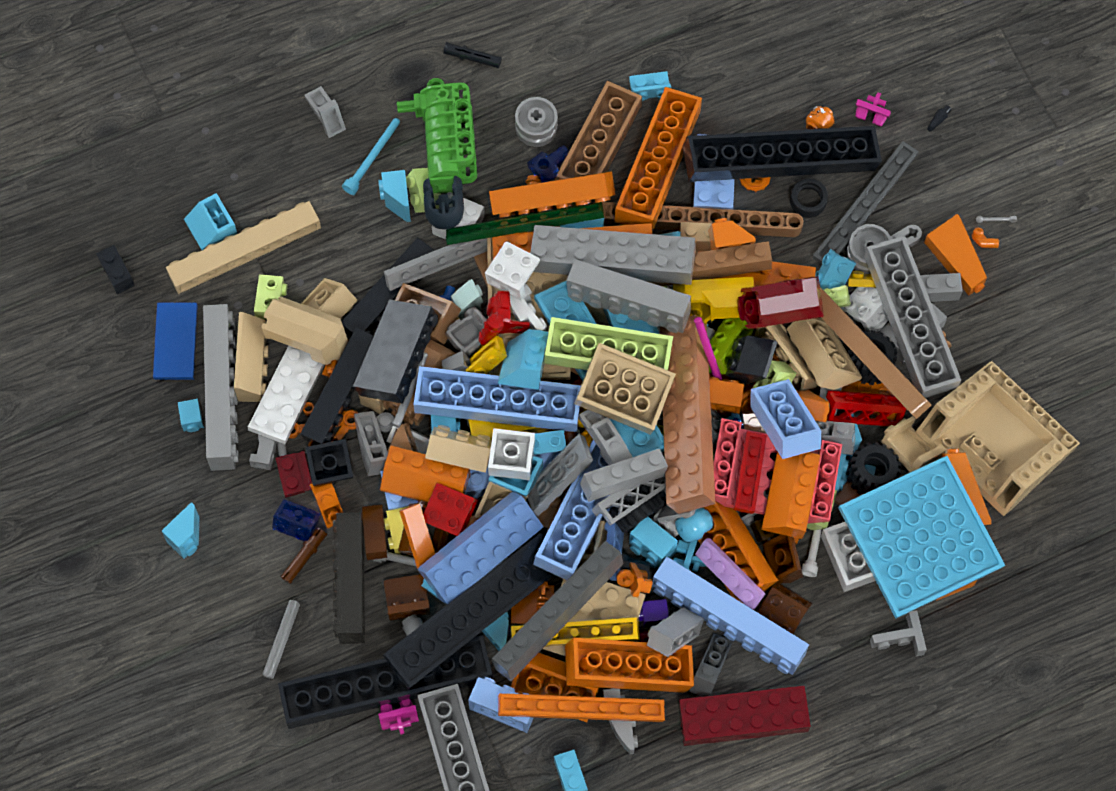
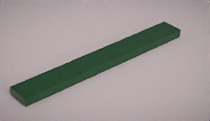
(524, 223)

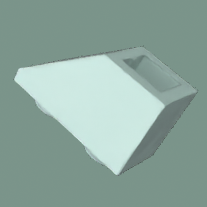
(467, 297)

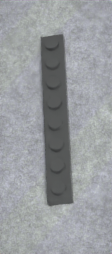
(868, 200)

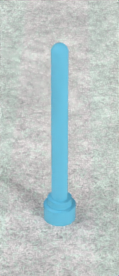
(352, 184)

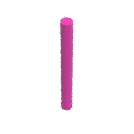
(707, 348)

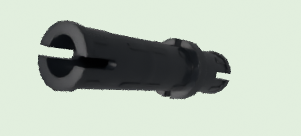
(472, 55)

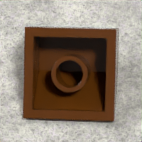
(783, 558)

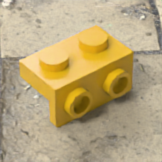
(488, 356)

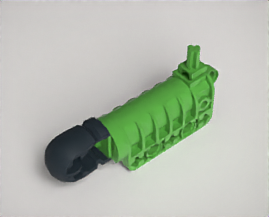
(445, 147)

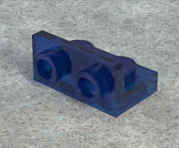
(295, 520)

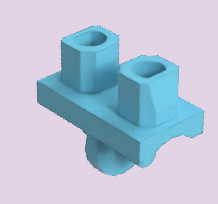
(688, 549)

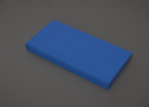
(175, 341)

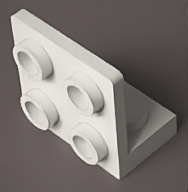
(511, 270)
(867, 308)

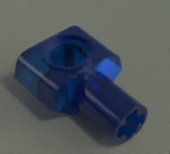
(550, 161)

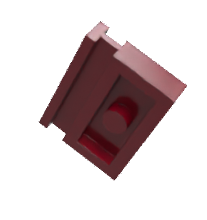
(294, 473)

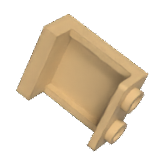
(910, 447)

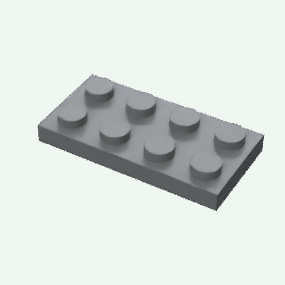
(560, 474)

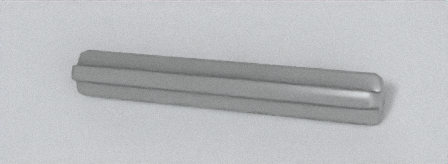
(281, 639)

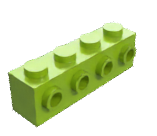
(724, 338)

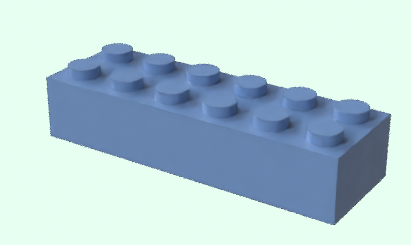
(480, 547)

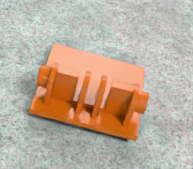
(531, 604)

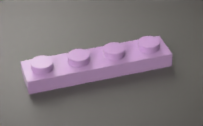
(730, 573)

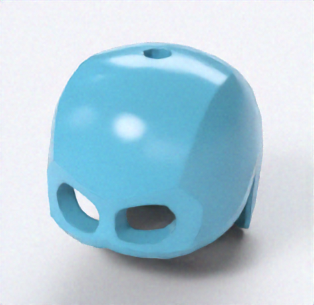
(694, 527)

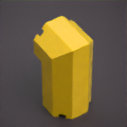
(715, 297)

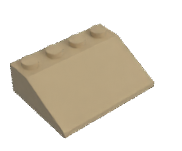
(788, 352)
(625, 388)

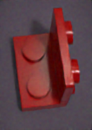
(449, 509)

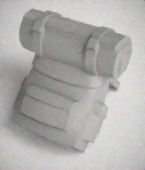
(465, 332)

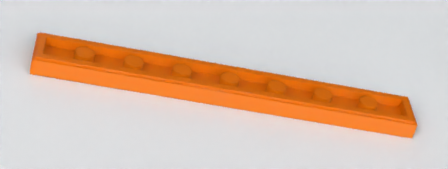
(581, 707)

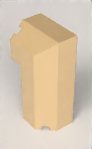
(305, 329)

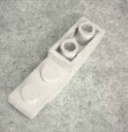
(525, 311)

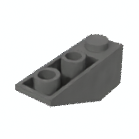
(711, 666)

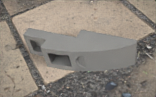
(605, 436)
(622, 729)

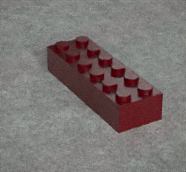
(744, 715)

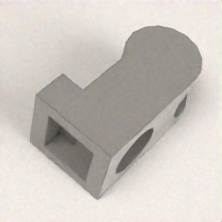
(265, 453)

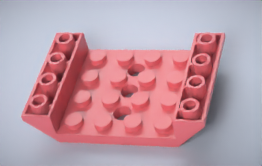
(727, 468)

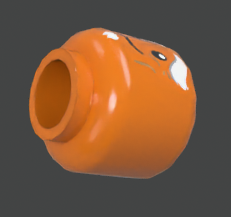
(820, 118)

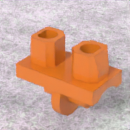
(634, 579)

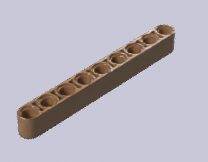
(873, 357)

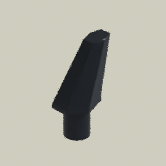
(939, 117)

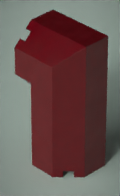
(780, 302)

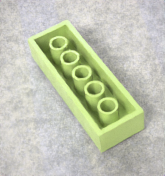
(575, 342)

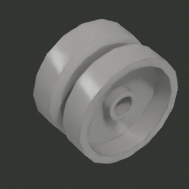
(536, 121)
(862, 238)

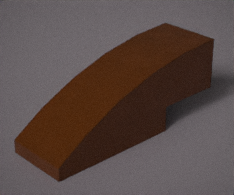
(374, 532)

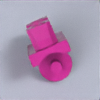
(880, 113)
(398, 718)

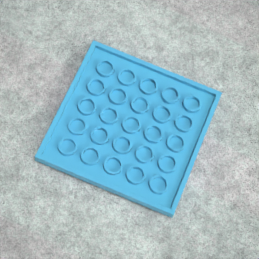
(921, 536)

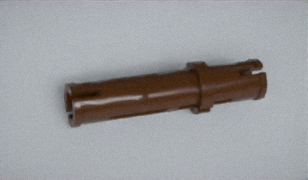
(309, 547)

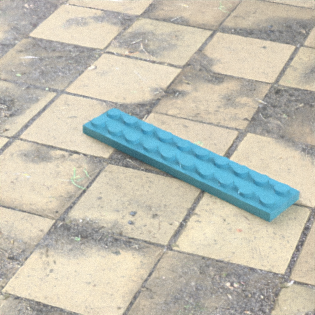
(557, 304)

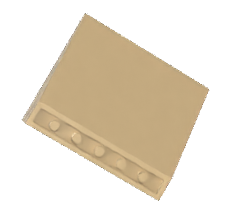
(1003, 434)

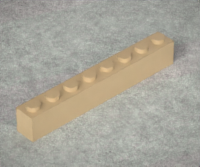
(243, 247)

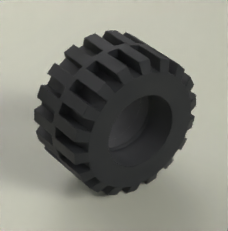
(884, 345)
(872, 455)
(645, 510)

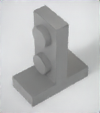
(326, 110)
(903, 636)

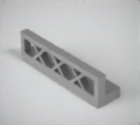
(601, 507)

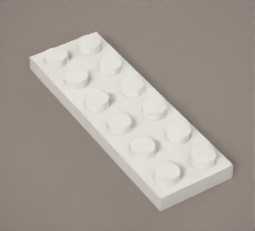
(285, 395)

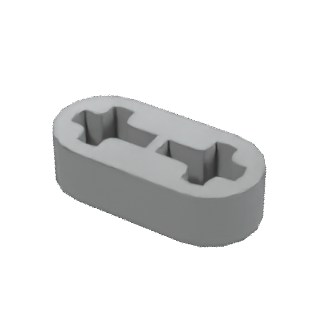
(905, 232)

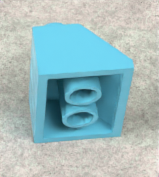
(524, 360)

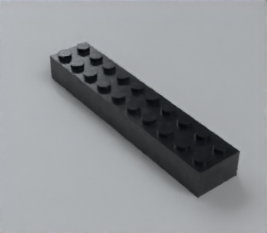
(781, 153)
(375, 684)

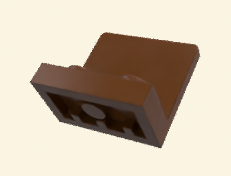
(406, 597)
(784, 607)

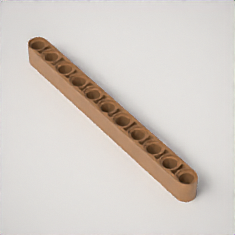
(706, 214)

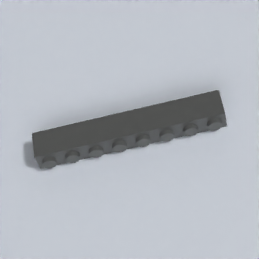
(557, 611)

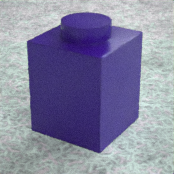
(653, 612)

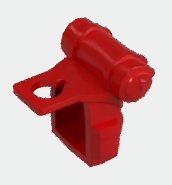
(500, 318)

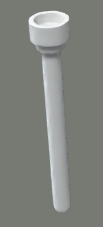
(810, 567)

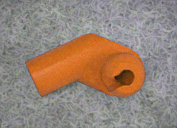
(984, 242)

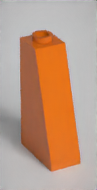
(956, 253)
(963, 469)

